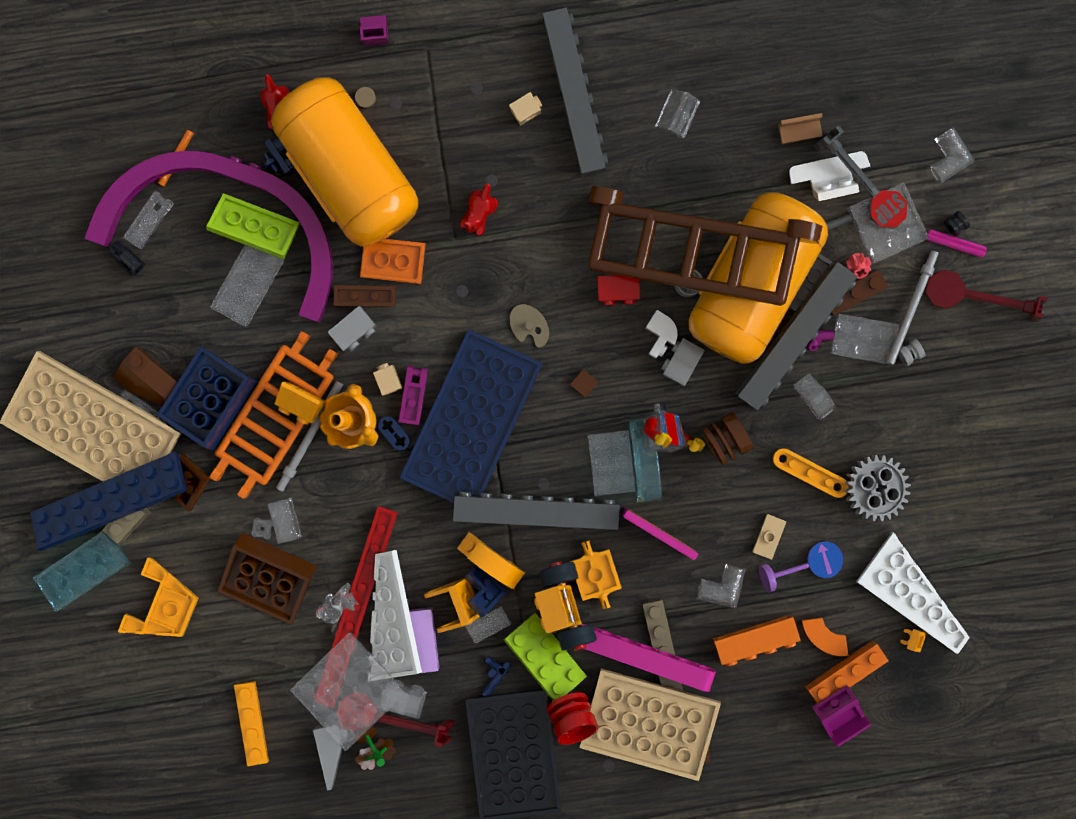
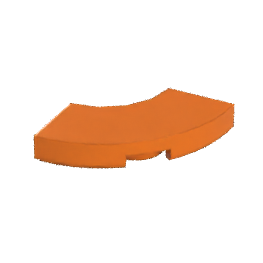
(823, 638)

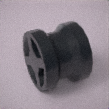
(957, 223)

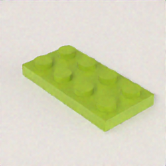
(253, 226)
(544, 658)

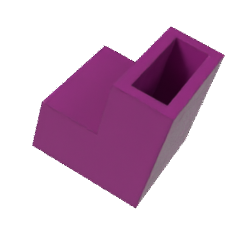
(374, 30)

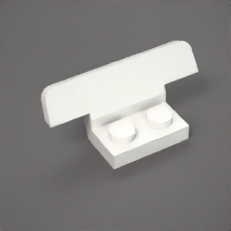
(829, 176)

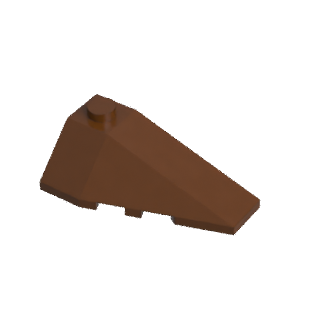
(145, 377)

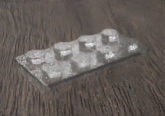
(246, 284)

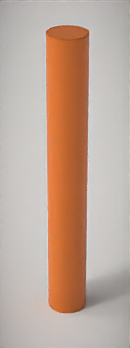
(181, 147)

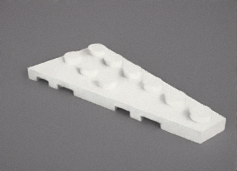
(904, 587)
(391, 622)

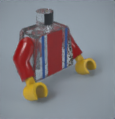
(665, 432)

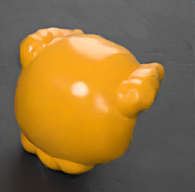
(349, 419)

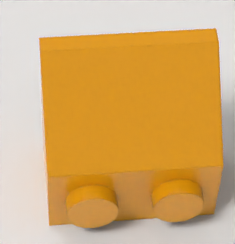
(299, 402)

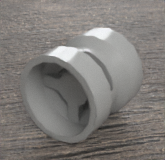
(911, 352)

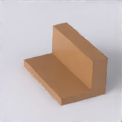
(800, 129)

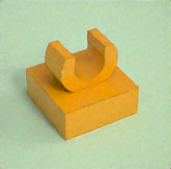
(916, 640)

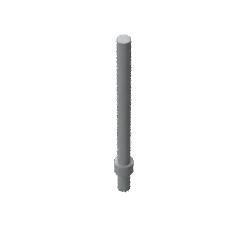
(926, 272)
(290, 470)

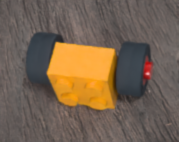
(560, 609)

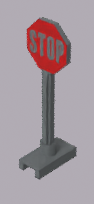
(886, 207)

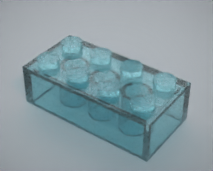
(81, 571)

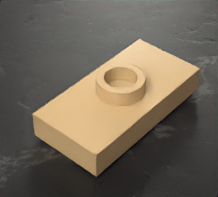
(769, 536)

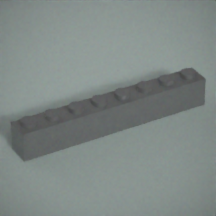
(574, 91)
(796, 334)
(536, 511)

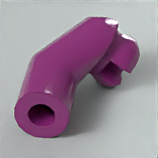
(822, 336)

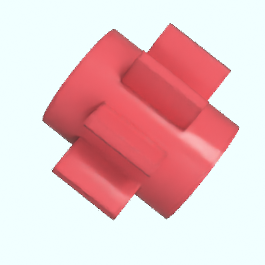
(859, 265)

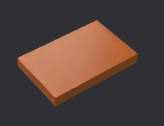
(393, 261)

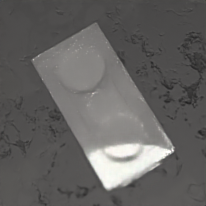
(488, 625)

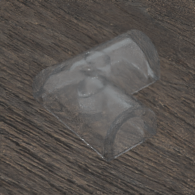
(956, 156)
(727, 592)

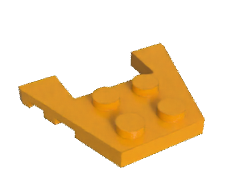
(170, 607)

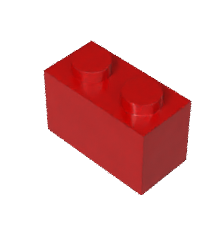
(616, 289)

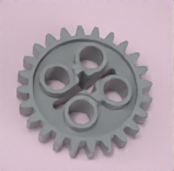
(861, 495)

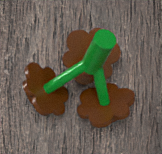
(376, 752)

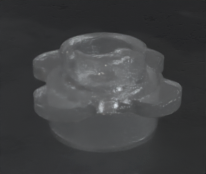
(257, 532)

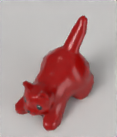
(271, 97)
(480, 206)

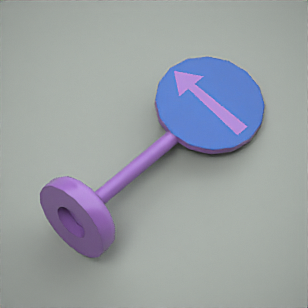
(823, 560)

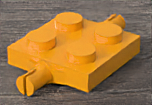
(596, 575)

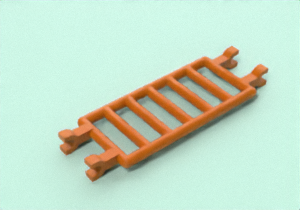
(252, 401)

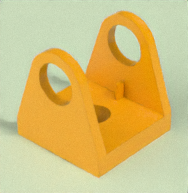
(461, 593)

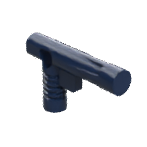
(494, 674)

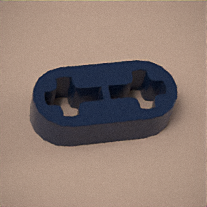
(390, 436)

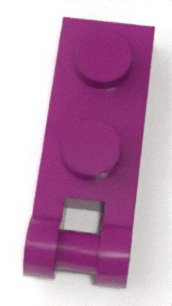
(413, 396)

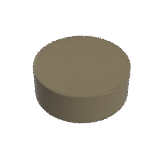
(365, 97)

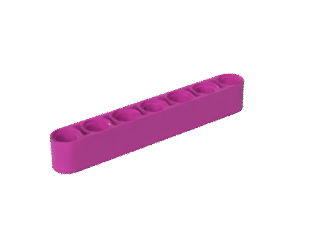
(652, 660)

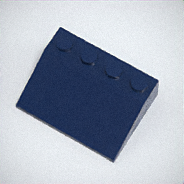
(207, 398)

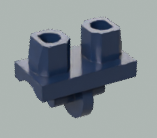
(276, 148)

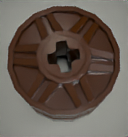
(728, 438)

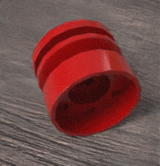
(572, 718)

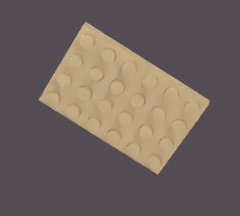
(651, 724)

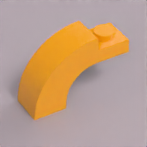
(490, 561)

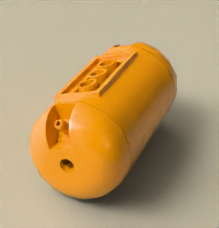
(343, 161)
(742, 326)

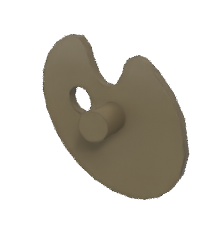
(525, 320)

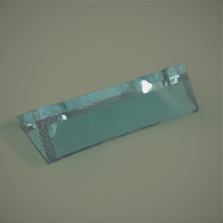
(645, 464)

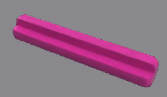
(956, 243)

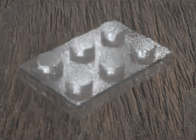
(863, 338)
(611, 463)

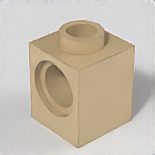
(525, 108)
(387, 379)

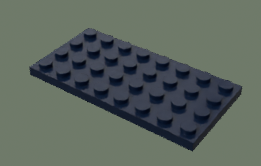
(471, 418)

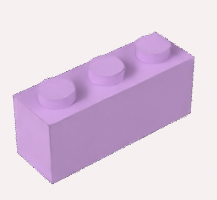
(425, 638)

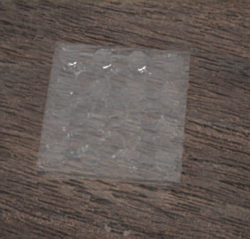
(348, 691)

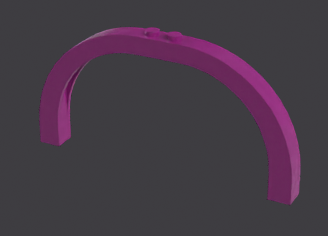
(138, 177)

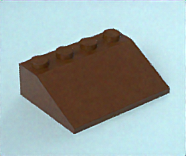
(266, 578)

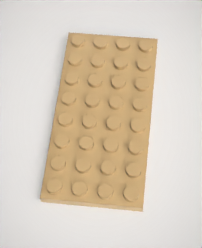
(85, 421)

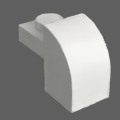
(666, 331)

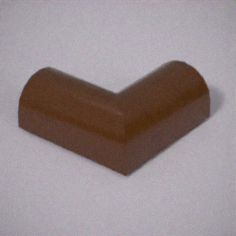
(195, 482)

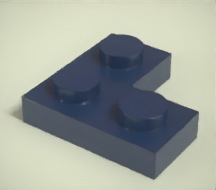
(488, 589)

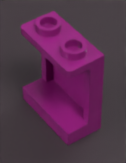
(841, 716)

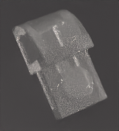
(815, 396)

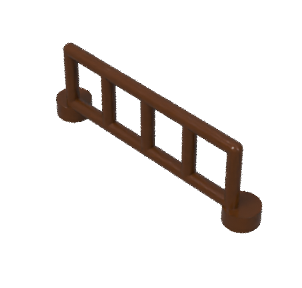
(611, 204)

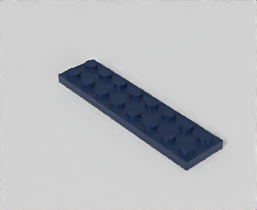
(108, 501)

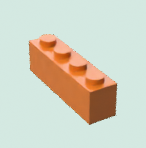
(756, 640)
(847, 671)

